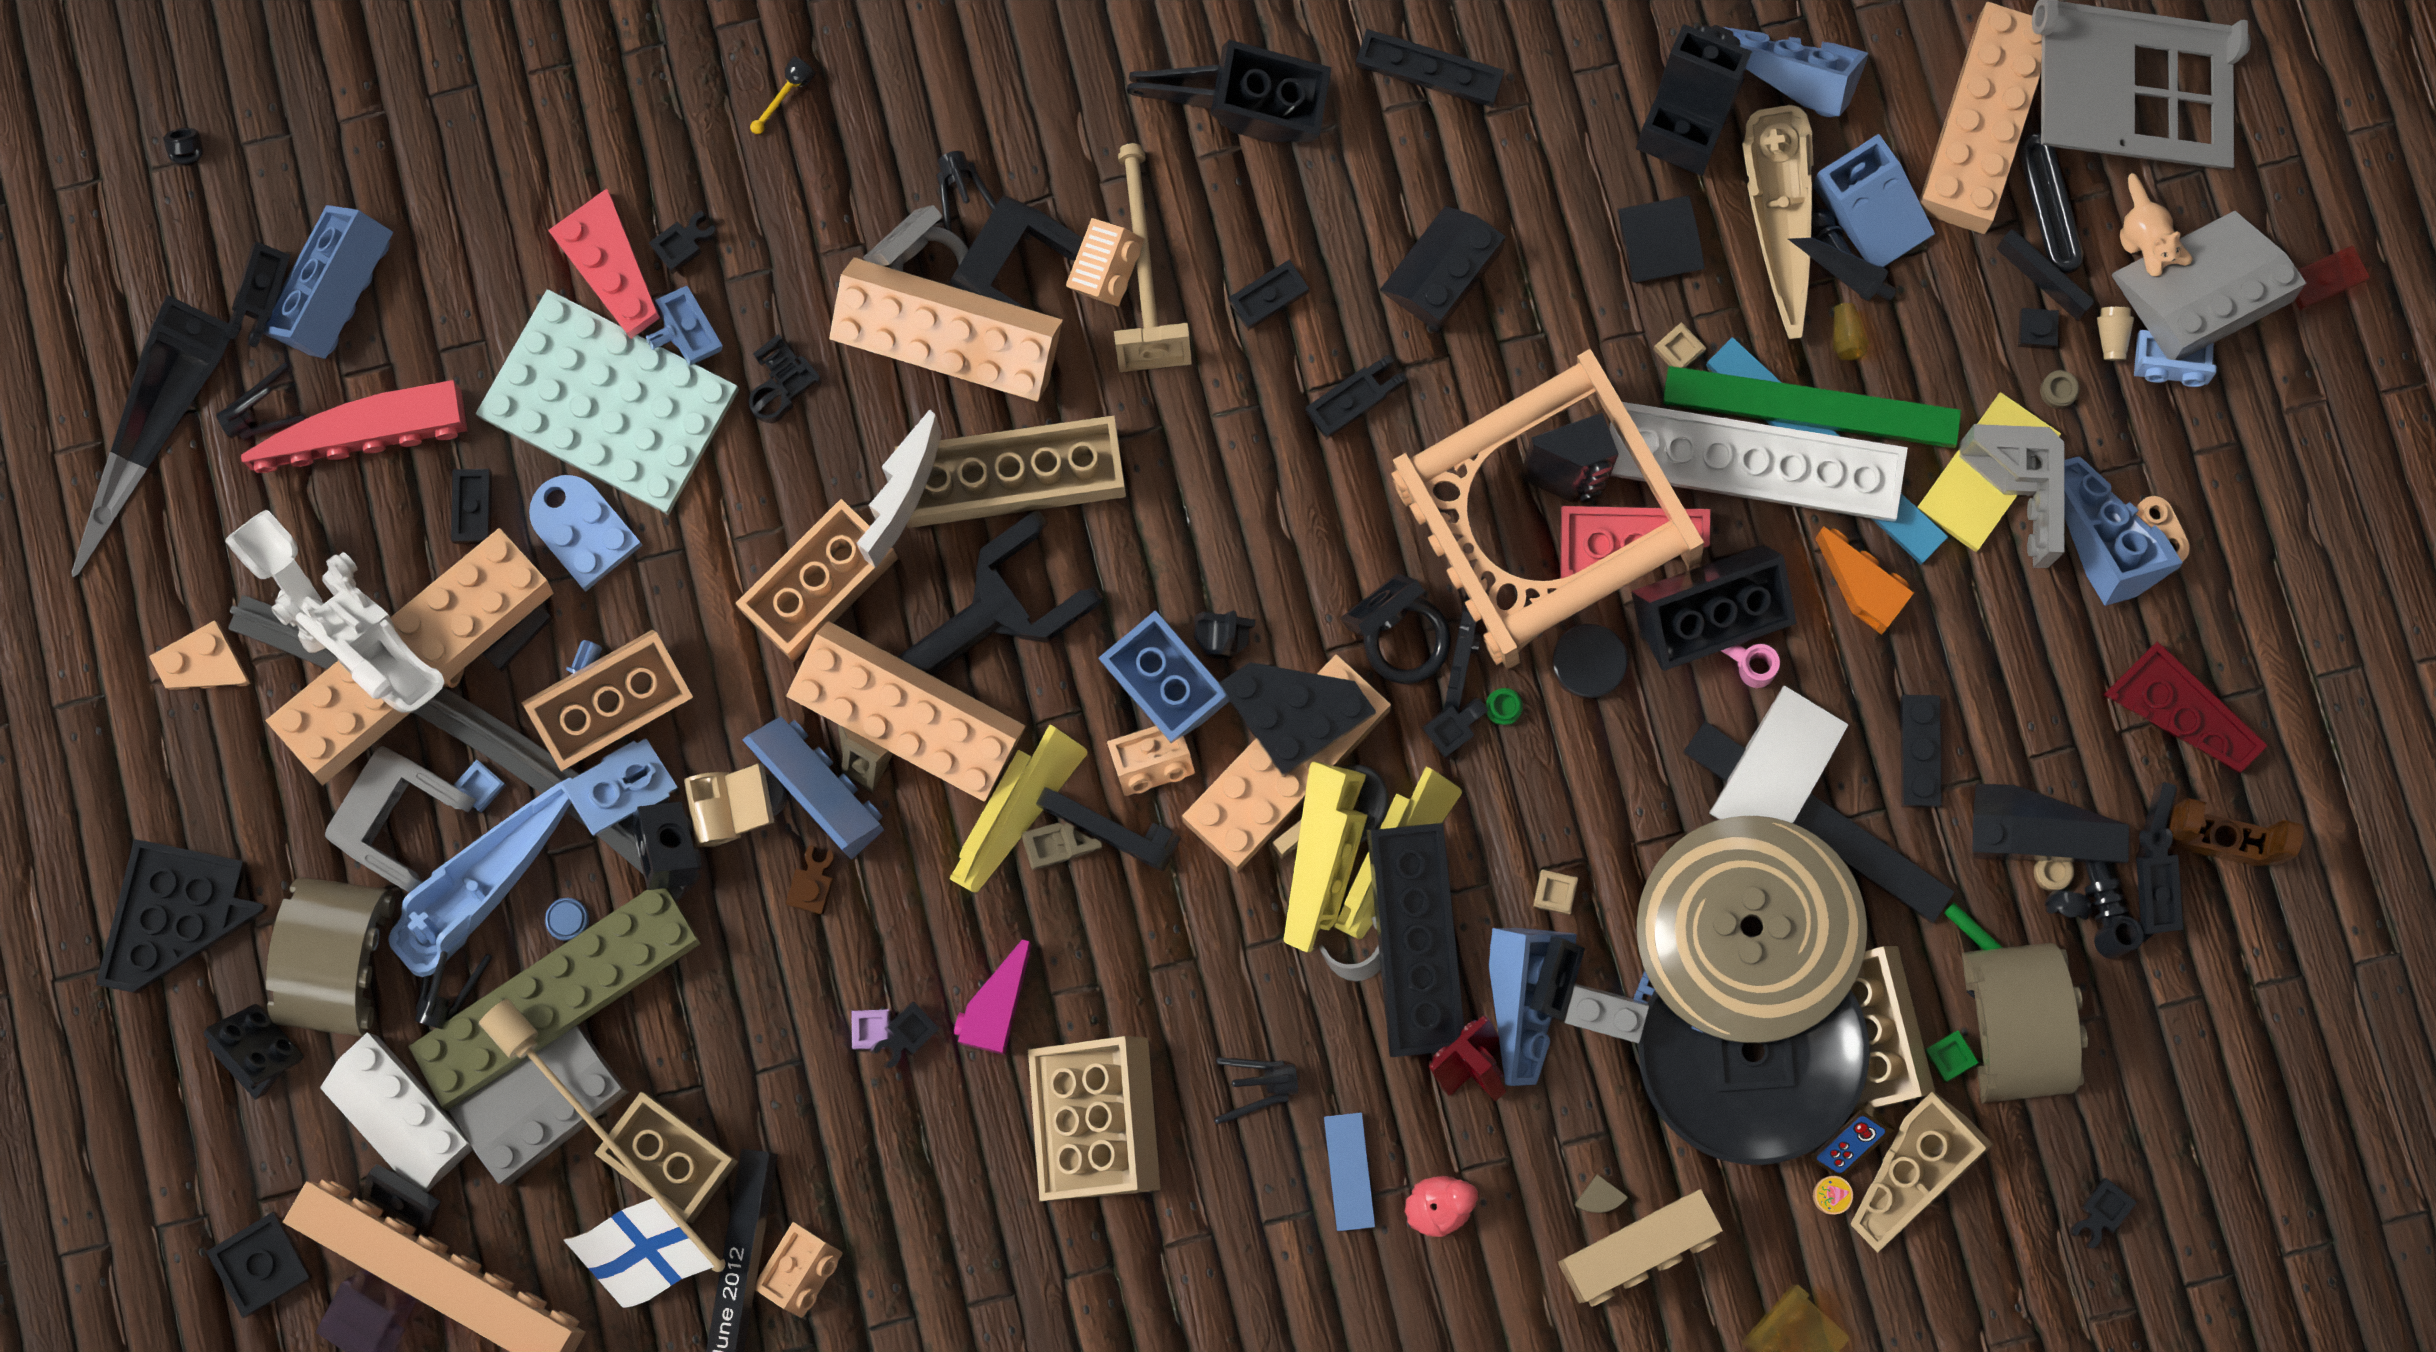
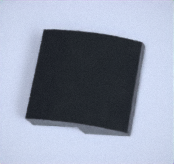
(1660, 238)

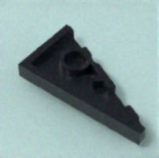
(1467, 643)

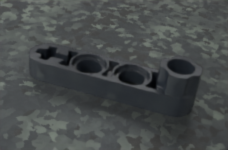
(1153, 849)

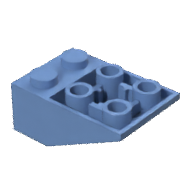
(1874, 202)

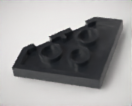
(1295, 710)

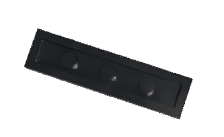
(1429, 68)

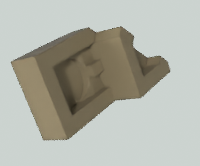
(1056, 844)

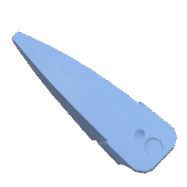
(472, 883)

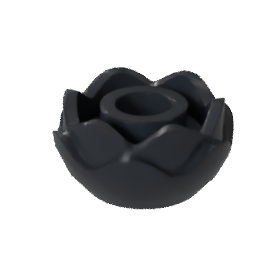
(2068, 904)

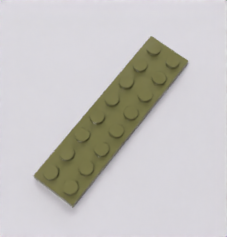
(558, 992)

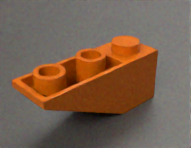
(1866, 587)

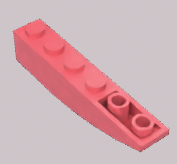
(365, 425)

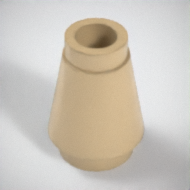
(2115, 331)

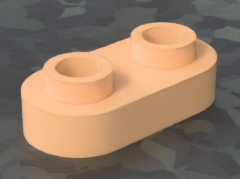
(2167, 523)

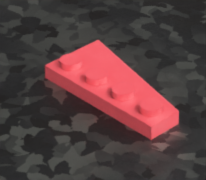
(603, 256)
(1599, 531)

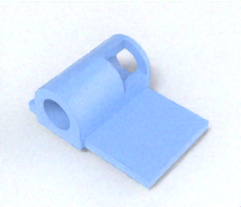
(605, 796)

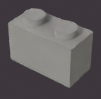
(1606, 1013)

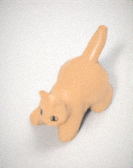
(2151, 230)

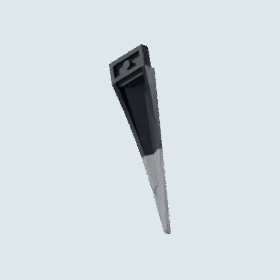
(172, 369)

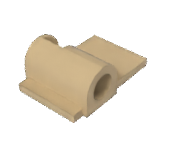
(728, 804)

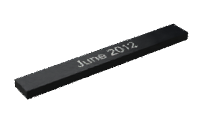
(742, 1251)

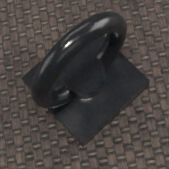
(1384, 610)

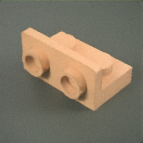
(1149, 760)
(797, 1270)

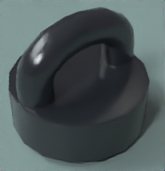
(182, 142)

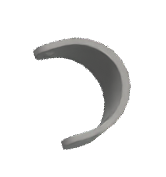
(1358, 971)

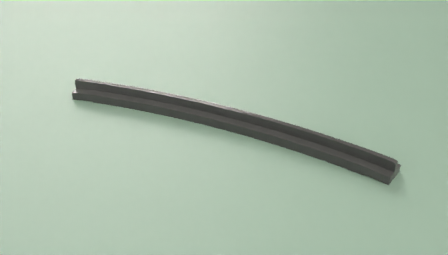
(458, 719)

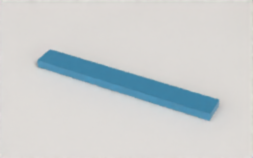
(1910, 530)

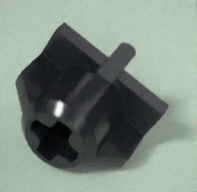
(1222, 634)

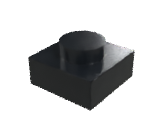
(2038, 328)

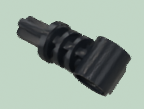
(2112, 914)

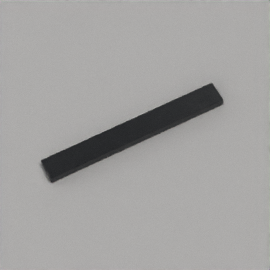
(1852, 843)

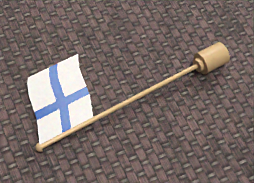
(640, 1246)

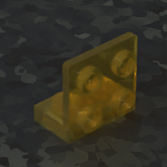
(1795, 1326)

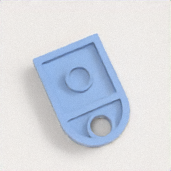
(583, 530)

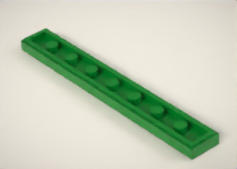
(1812, 407)

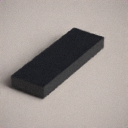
(2045, 274)

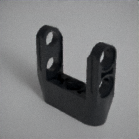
(998, 239)

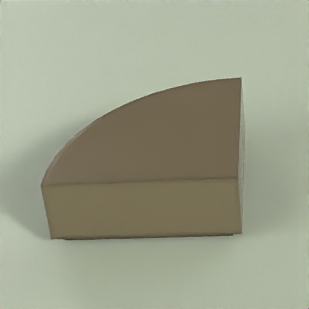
(1600, 1197)

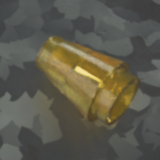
(1848, 333)

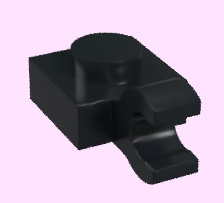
(1450, 728)

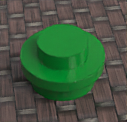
(1504, 706)

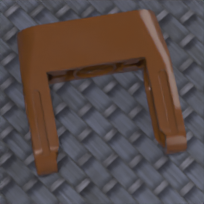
(2279, 841)

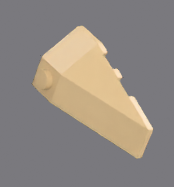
(1924, 1160)

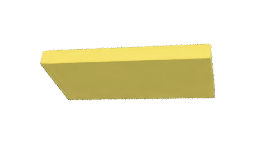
(1962, 498)

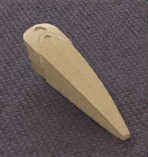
(1780, 192)

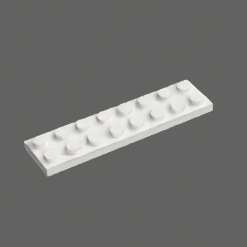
(1767, 462)

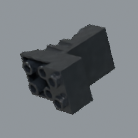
(1694, 97)

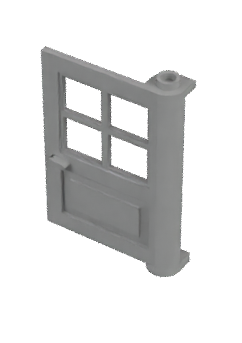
(2092, 85)

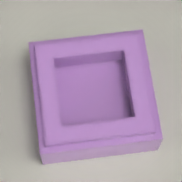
(869, 1028)

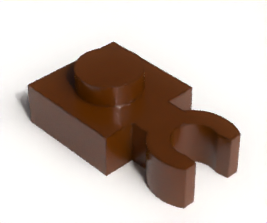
(811, 888)

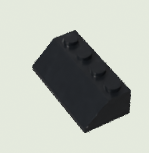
(1572, 459)
(1715, 606)

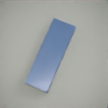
(1349, 1172)

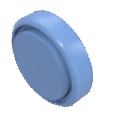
(566, 918)

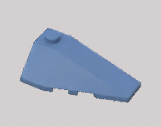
(1514, 972)

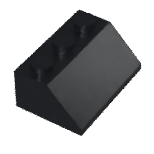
(1444, 266)

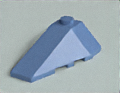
(1809, 75)
(2113, 543)

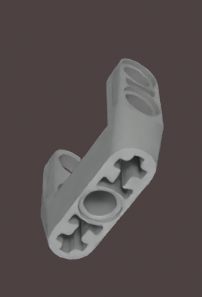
(372, 802)

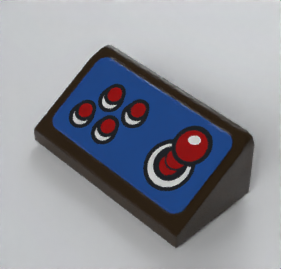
(1852, 1141)

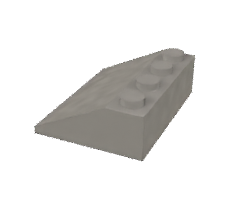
(2228, 285)
(526, 1117)

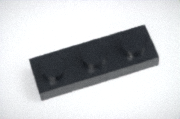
(1920, 751)

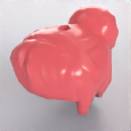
(1454, 1204)

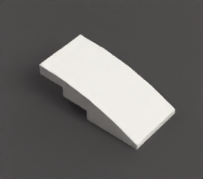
(906, 475)
(1781, 760)

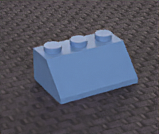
(1164, 677)

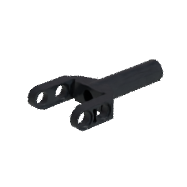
(996, 607)

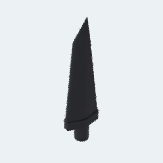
(1853, 271)

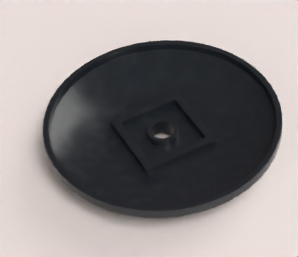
(1759, 1108)

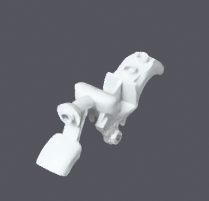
(346, 624)

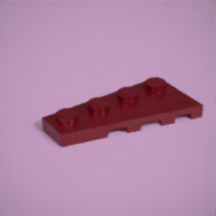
(2177, 702)

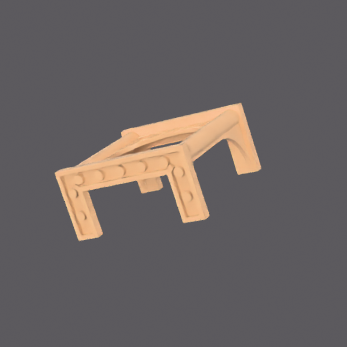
(1514, 628)

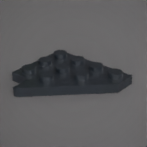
(170, 912)

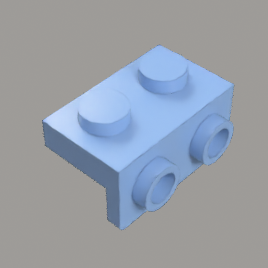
(2156, 368)

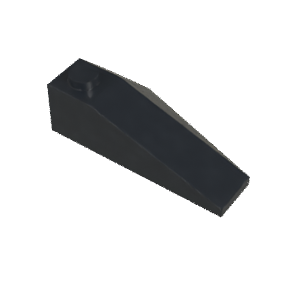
(2035, 827)

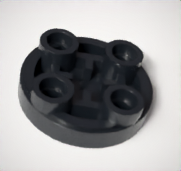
(1589, 661)

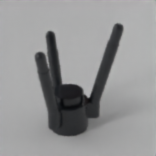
(956, 173)
(238, 416)
(434, 1009)
(1279, 1080)

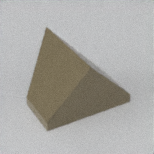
(862, 759)

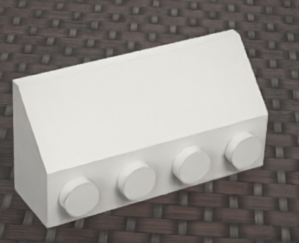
(395, 1113)

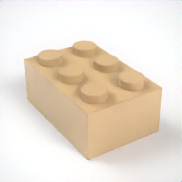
(670, 1155)

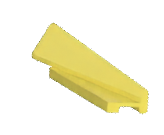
(1428, 805)
(1014, 806)
(1324, 852)

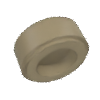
(2059, 389)

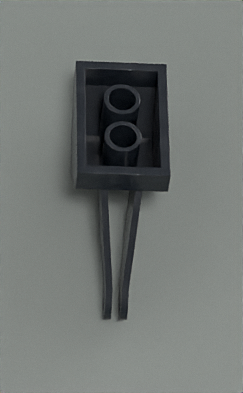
(1254, 92)

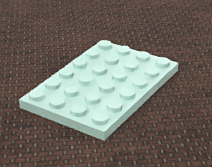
(607, 402)

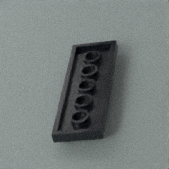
(1415, 938)

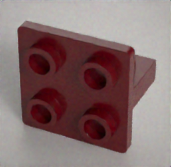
(1470, 1057)

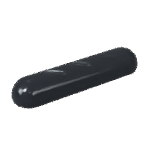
(2051, 204)

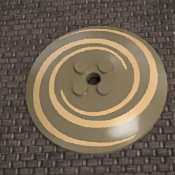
(1745, 984)

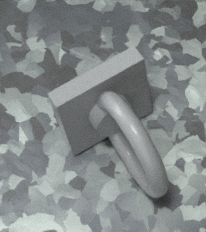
(912, 237)

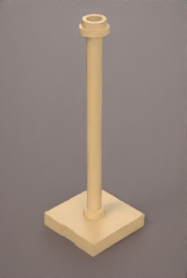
(1151, 345)

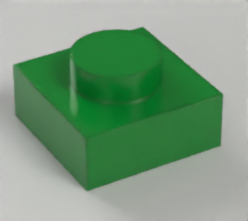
(1950, 1056)

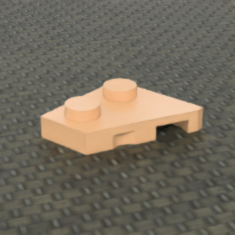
(200, 661)

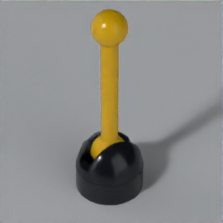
(797, 75)

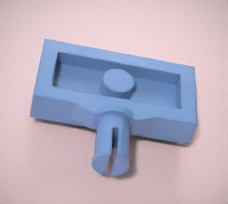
(685, 327)

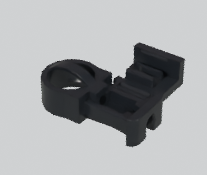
(791, 379)

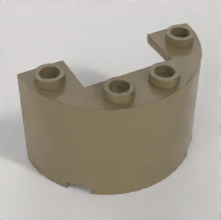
(323, 955)
(2026, 1022)

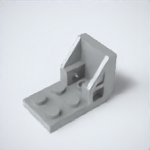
(2024, 463)

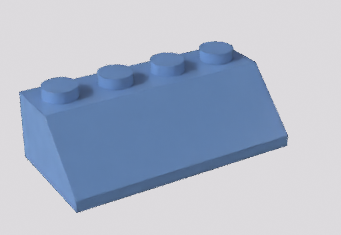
(327, 280)
(815, 786)

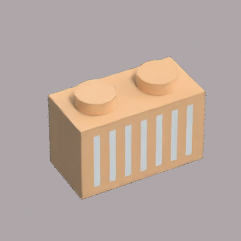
(1105, 262)

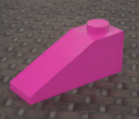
(993, 1008)

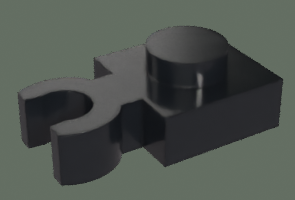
(678, 245)
(907, 1031)
(2106, 1208)

